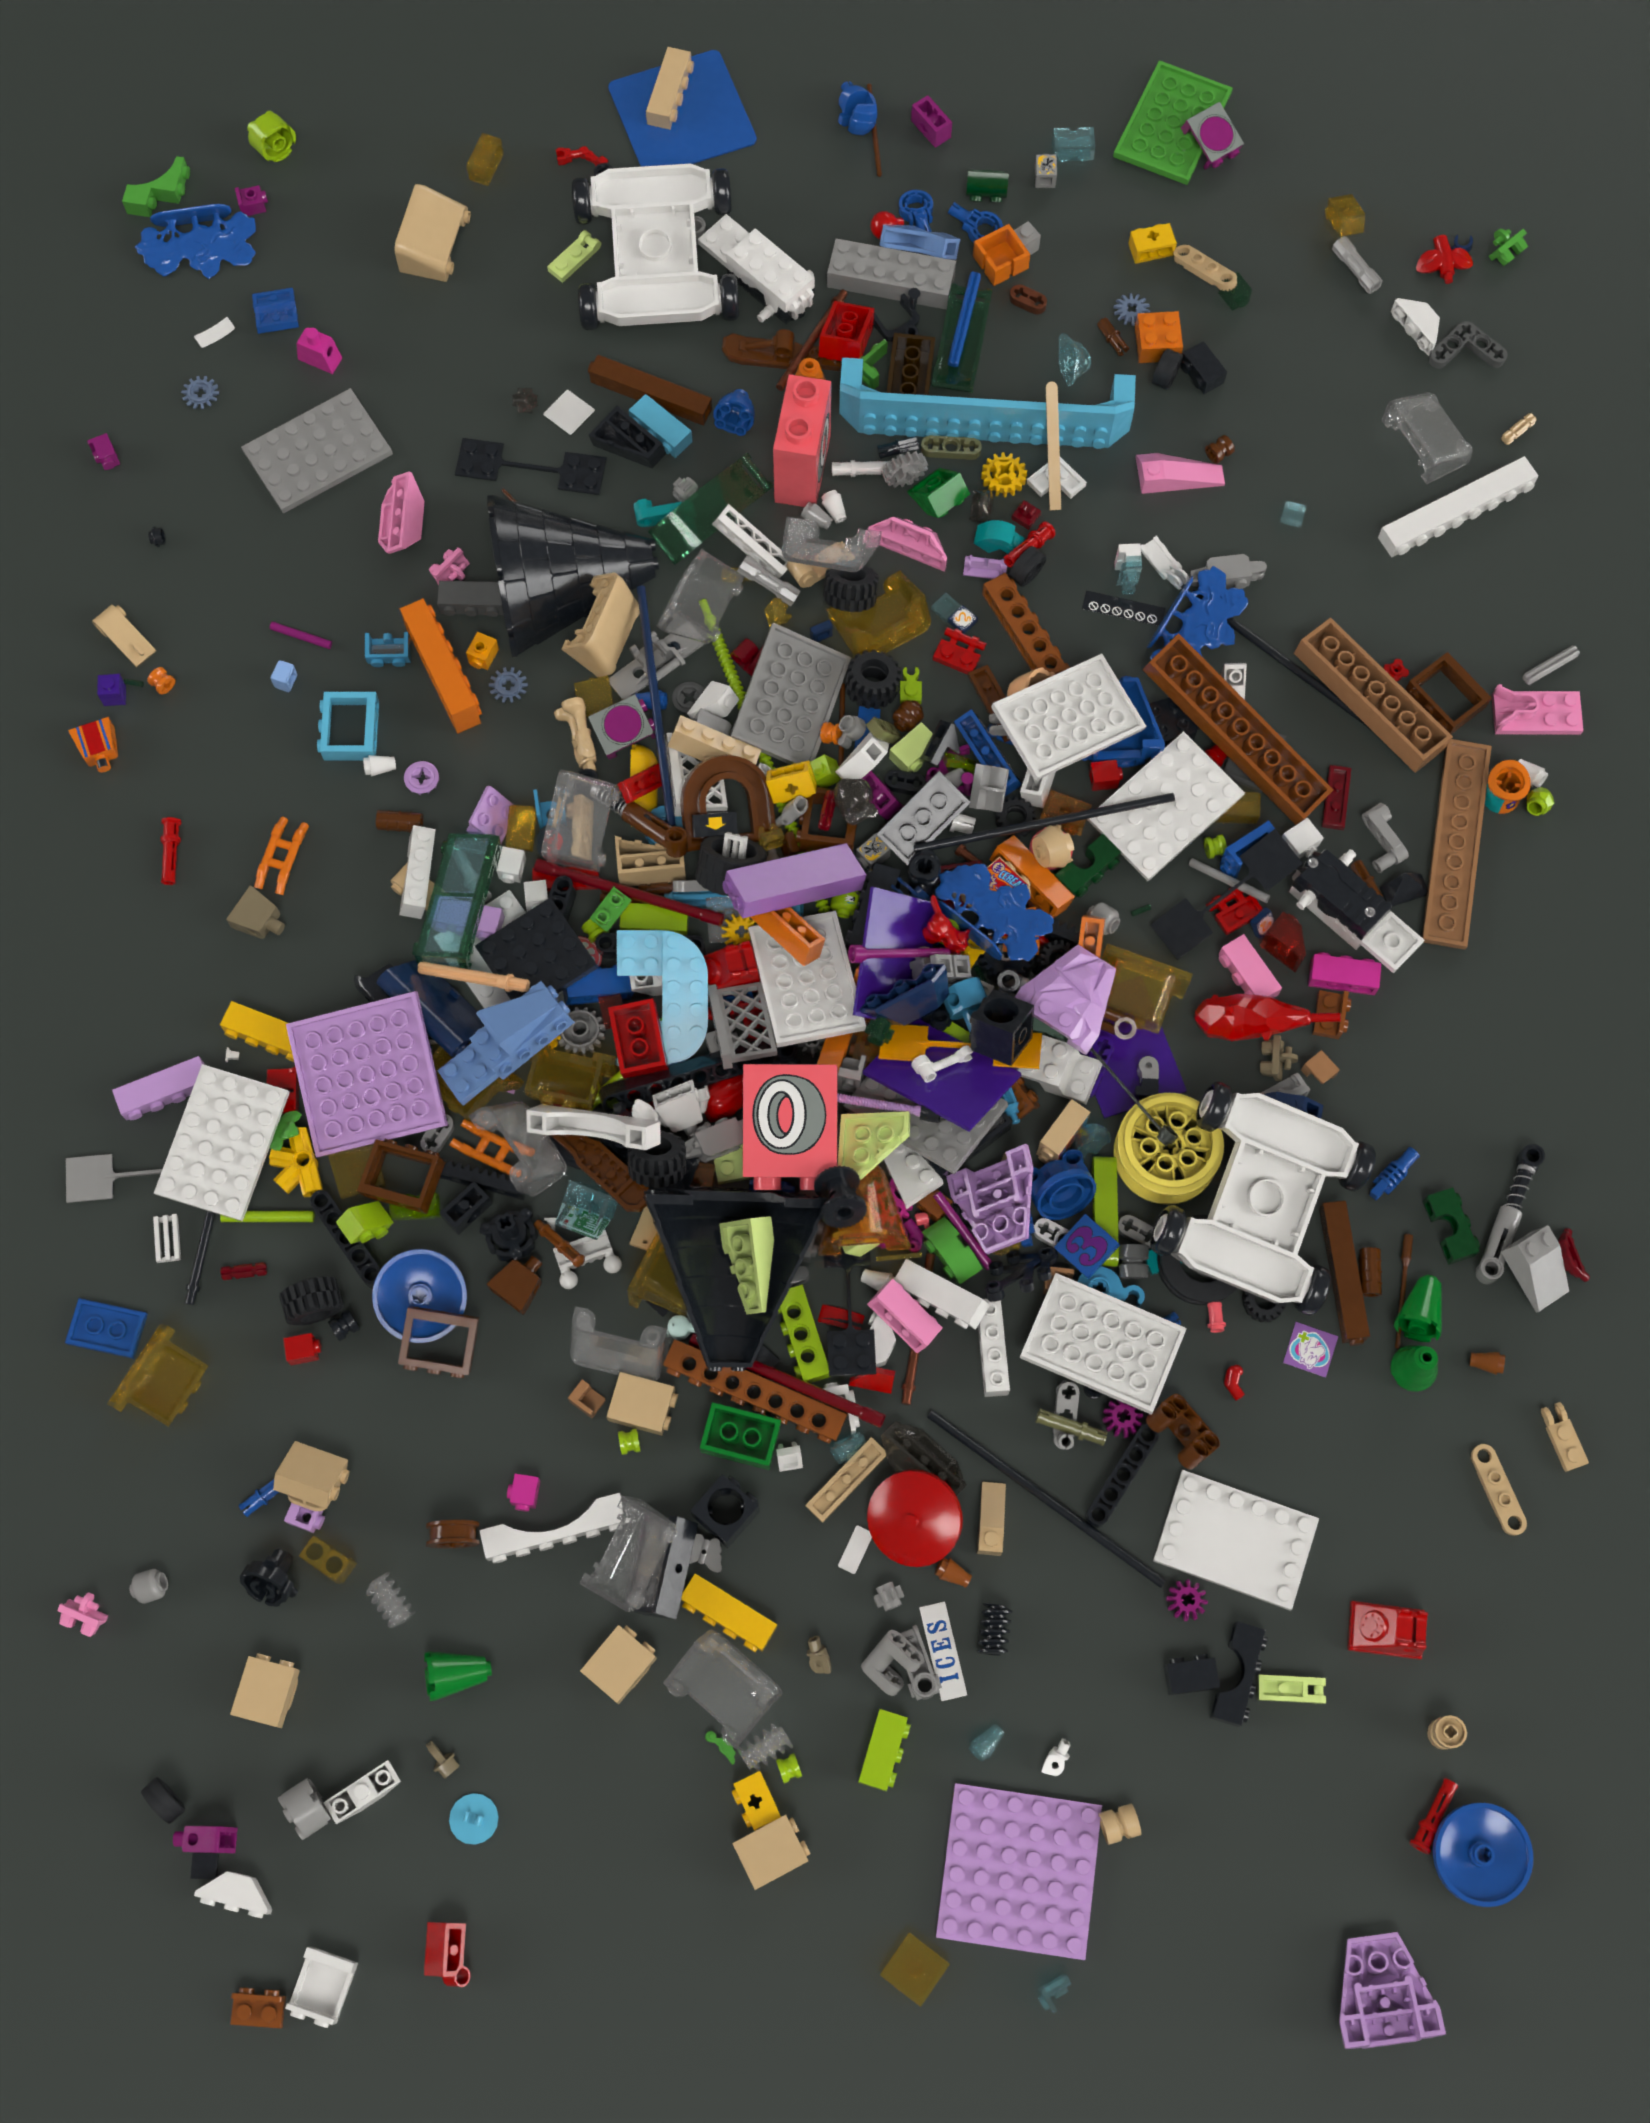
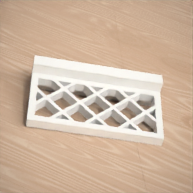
(677, 780)

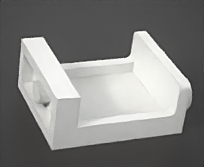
(321, 1987)

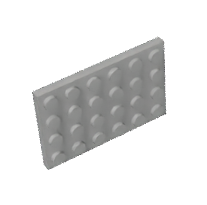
(316, 450)
(790, 696)
(939, 1142)

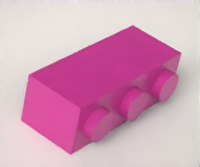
(1344, 974)

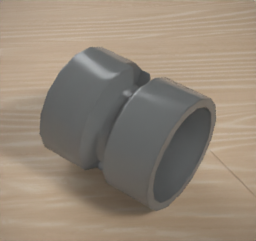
(1133, 1261)

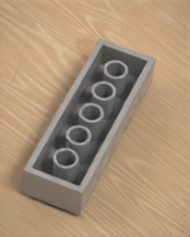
(890, 273)

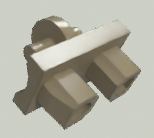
(1276, 1049)

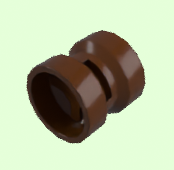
(1221, 448)

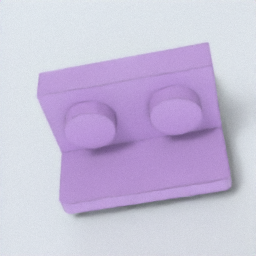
(490, 814)

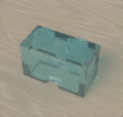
(1073, 145)

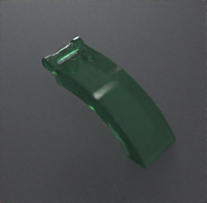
(964, 376)
(692, 520)

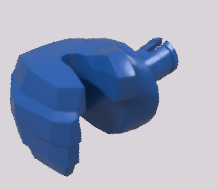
(857, 108)

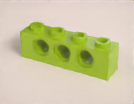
(818, 1368)

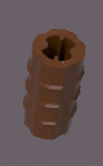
(398, 820)
(1370, 1272)

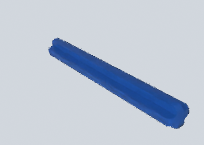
(964, 319)

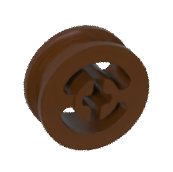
(452, 1534)

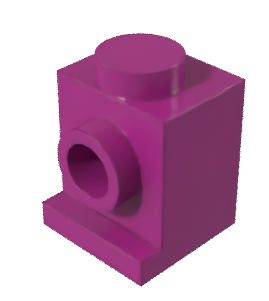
(251, 200)
(104, 451)

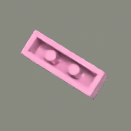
(1248, 968)
(905, 1315)

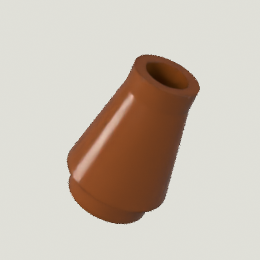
(1490, 1362)
(951, 1572)

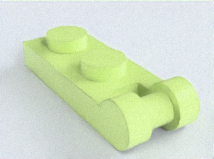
(574, 256)
(1290, 1689)

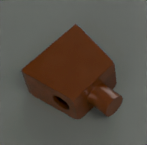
(517, 1283)

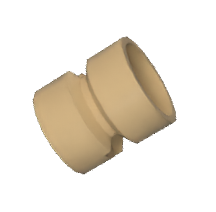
(1447, 1732)
(1119, 1824)

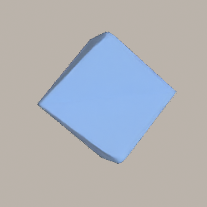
(284, 676)

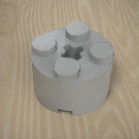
(305, 1808)

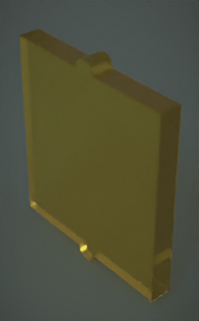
(595, 694)
(899, 1256)

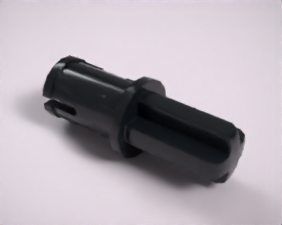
(898, 447)

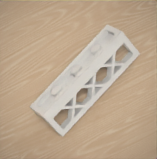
(748, 544)

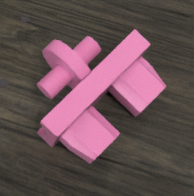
(451, 568)
(83, 1610)

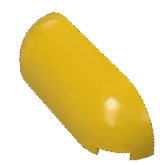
(640, 760)

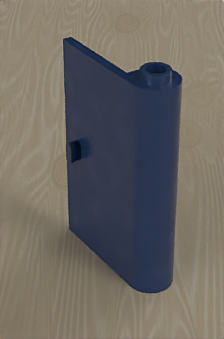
(445, 1012)

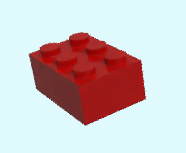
(846, 331)
(638, 1038)

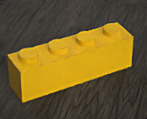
(257, 1029)
(727, 1612)

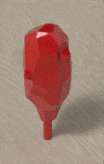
(1253, 1017)

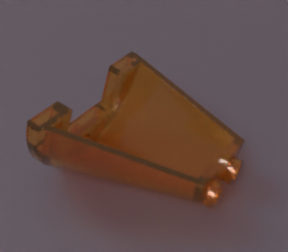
(880, 1224)

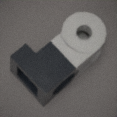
(1149, 1078)

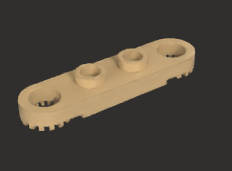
(1205, 267)
(1498, 1489)

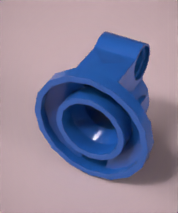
(1062, 1186)

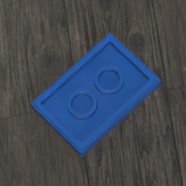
(106, 1328)

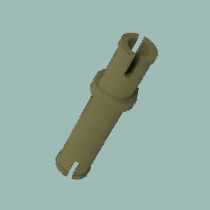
(1071, 1427)

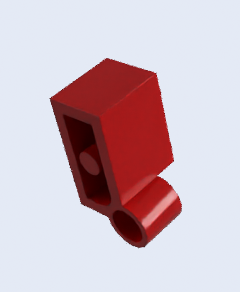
(446, 1953)

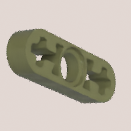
(957, 441)
(883, 730)

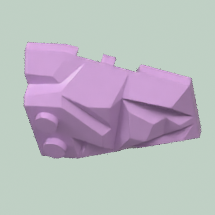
(1072, 996)
(996, 1199)
(1385, 1996)

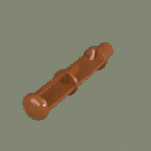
(562, 1245)

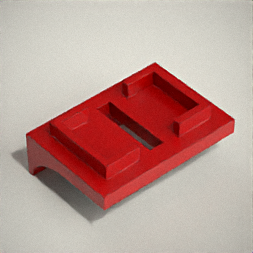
(287, 1080)

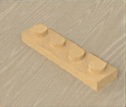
(846, 1480)

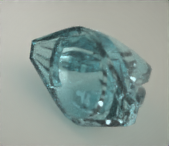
(1073, 359)

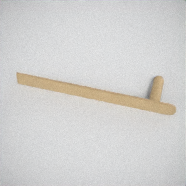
(1053, 446)

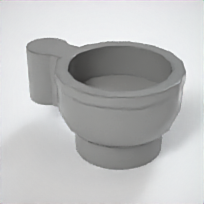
(852, 729)

